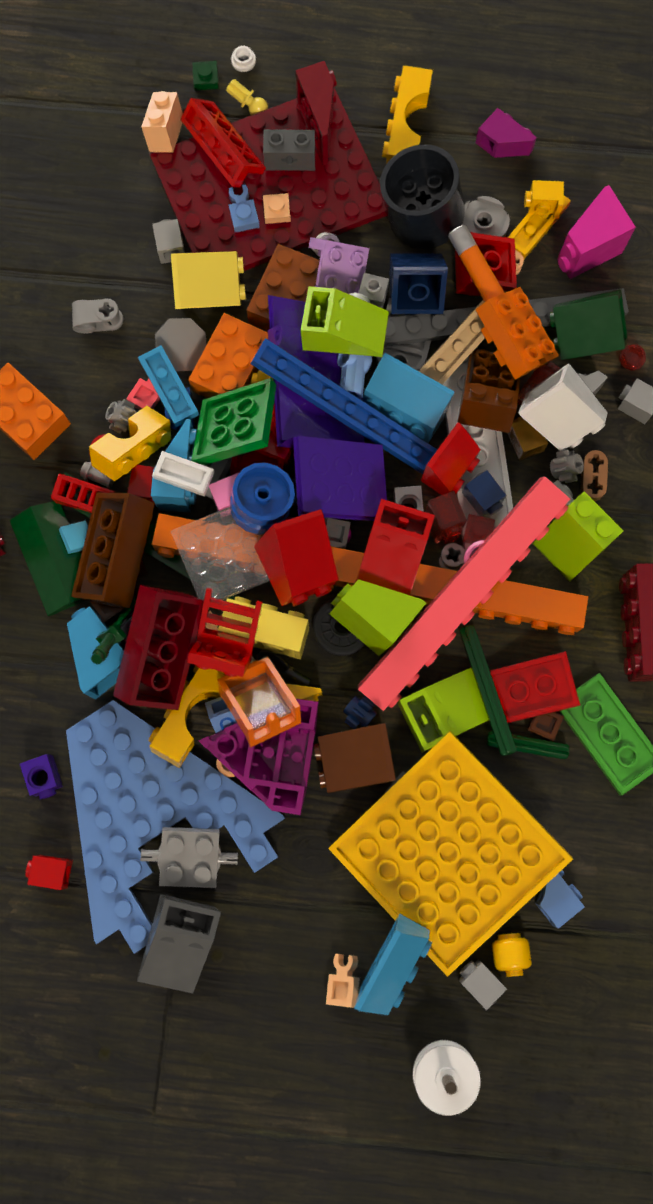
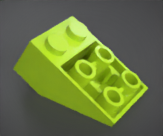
(342, 324)
(444, 707)

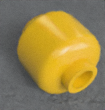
(511, 954)

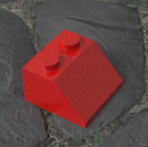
(500, 257)
(451, 462)

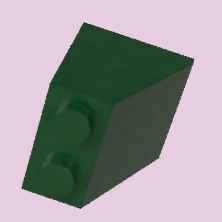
(590, 325)

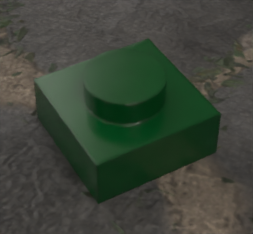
(205, 75)

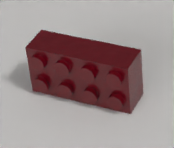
(638, 616)
(158, 648)

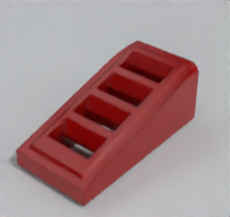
(61, 486)

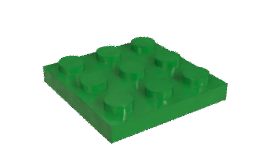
(234, 422)

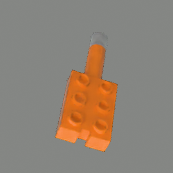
(506, 316)

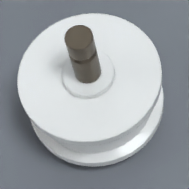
(446, 1077)

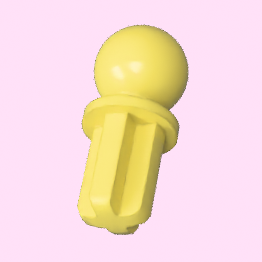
(245, 96)

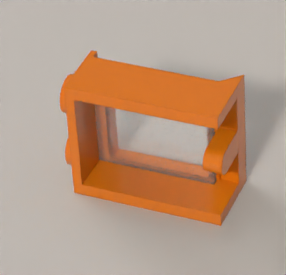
(260, 701)

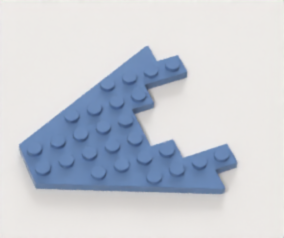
(129, 797)

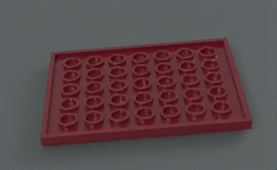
(322, 200)

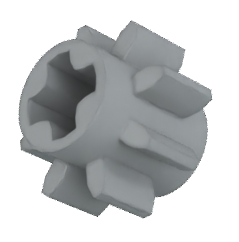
(119, 414)
(566, 466)

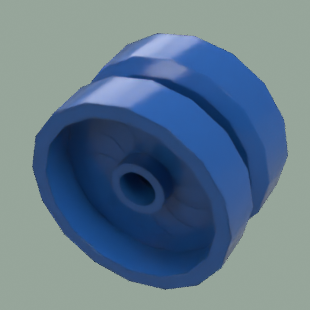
(261, 497)

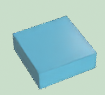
(74, 536)

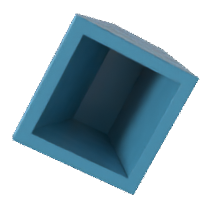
(92, 677)

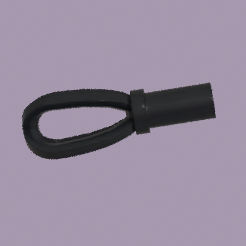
(289, 673)

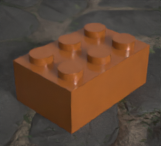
(285, 277)

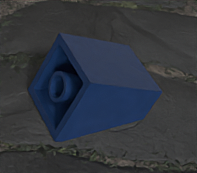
(417, 283)

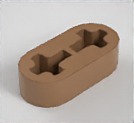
(600, 474)

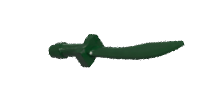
(111, 636)

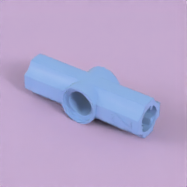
(353, 372)

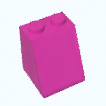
(597, 235)

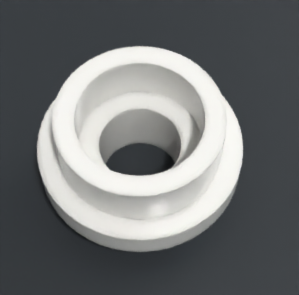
(243, 53)

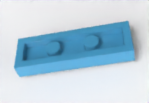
(168, 386)

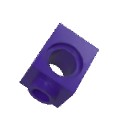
(31, 770)

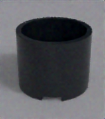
(422, 195)

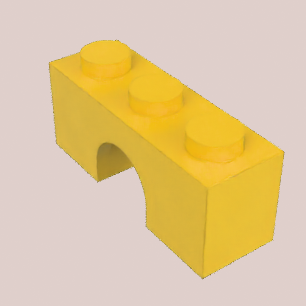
(118, 456)

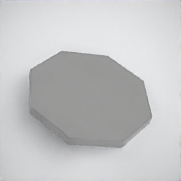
(182, 342)

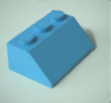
(408, 397)
(393, 967)

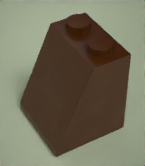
(355, 758)

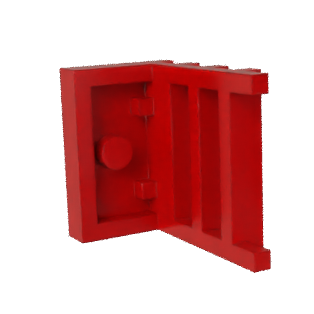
(222, 650)

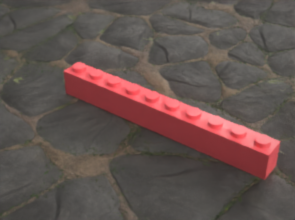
(463, 592)

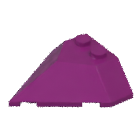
(274, 768)

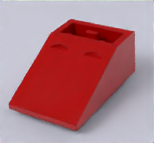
(395, 546)

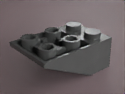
(178, 943)

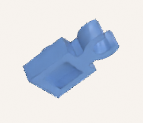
(243, 211)

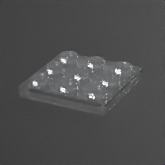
(219, 555)

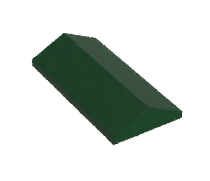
(47, 556)

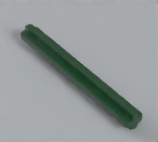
(487, 690)

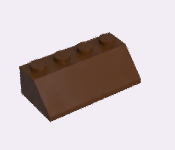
(113, 549)

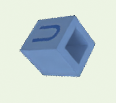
(219, 714)

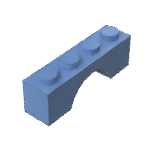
(559, 901)

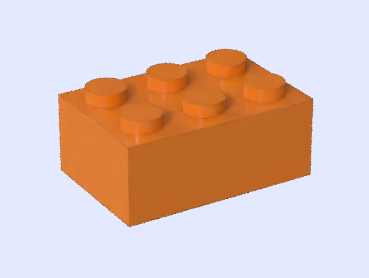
(227, 358)
(28, 414)

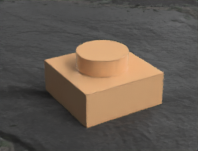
(276, 208)

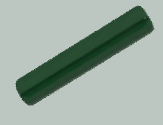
(535, 746)

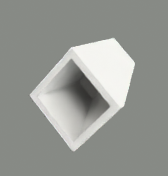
(563, 409)

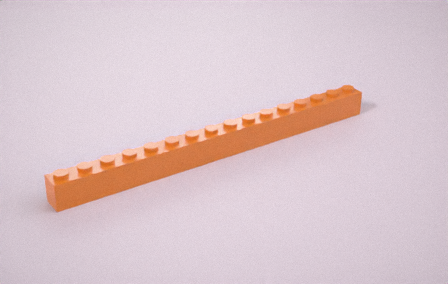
(509, 599)

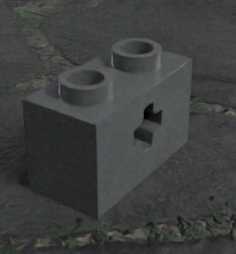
(289, 150)

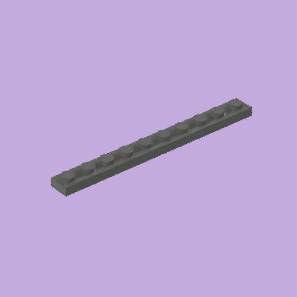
(434, 327)

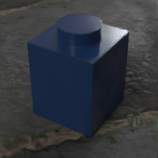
(484, 494)

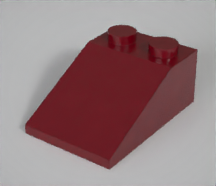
(316, 103)

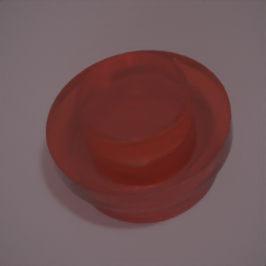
(632, 357)

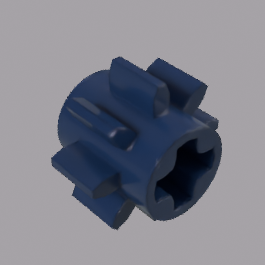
(359, 712)

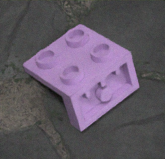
(340, 265)

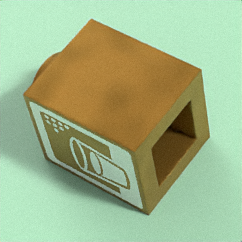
(526, 439)

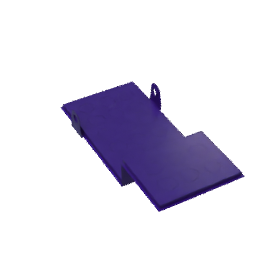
(331, 459)

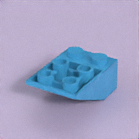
(168, 496)

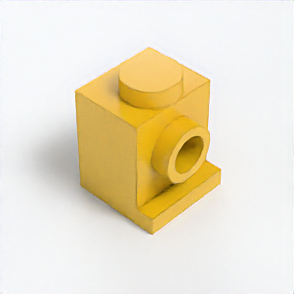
(545, 198)

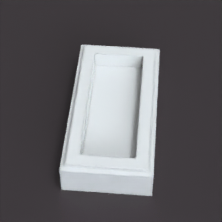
(183, 473)

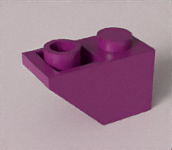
(504, 136)

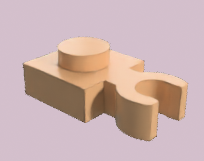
(343, 987)

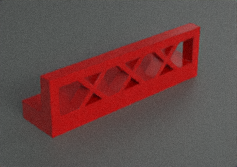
(221, 141)

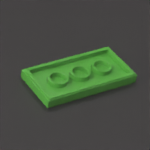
(610, 735)

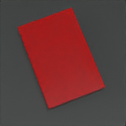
(536, 687)

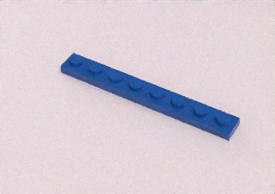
(342, 405)

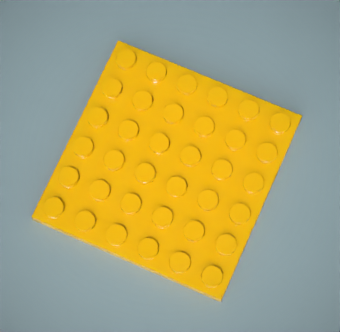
(451, 852)

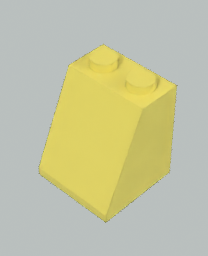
(207, 279)

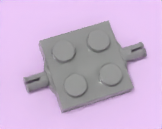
(189, 857)

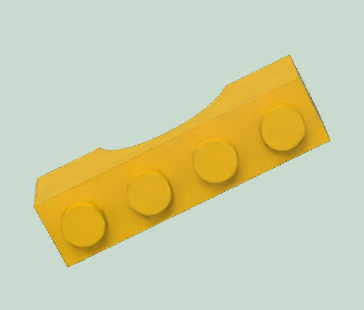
(413, 94)
(173, 739)

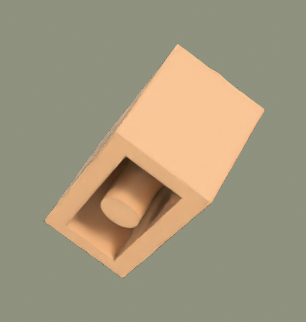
(162, 122)

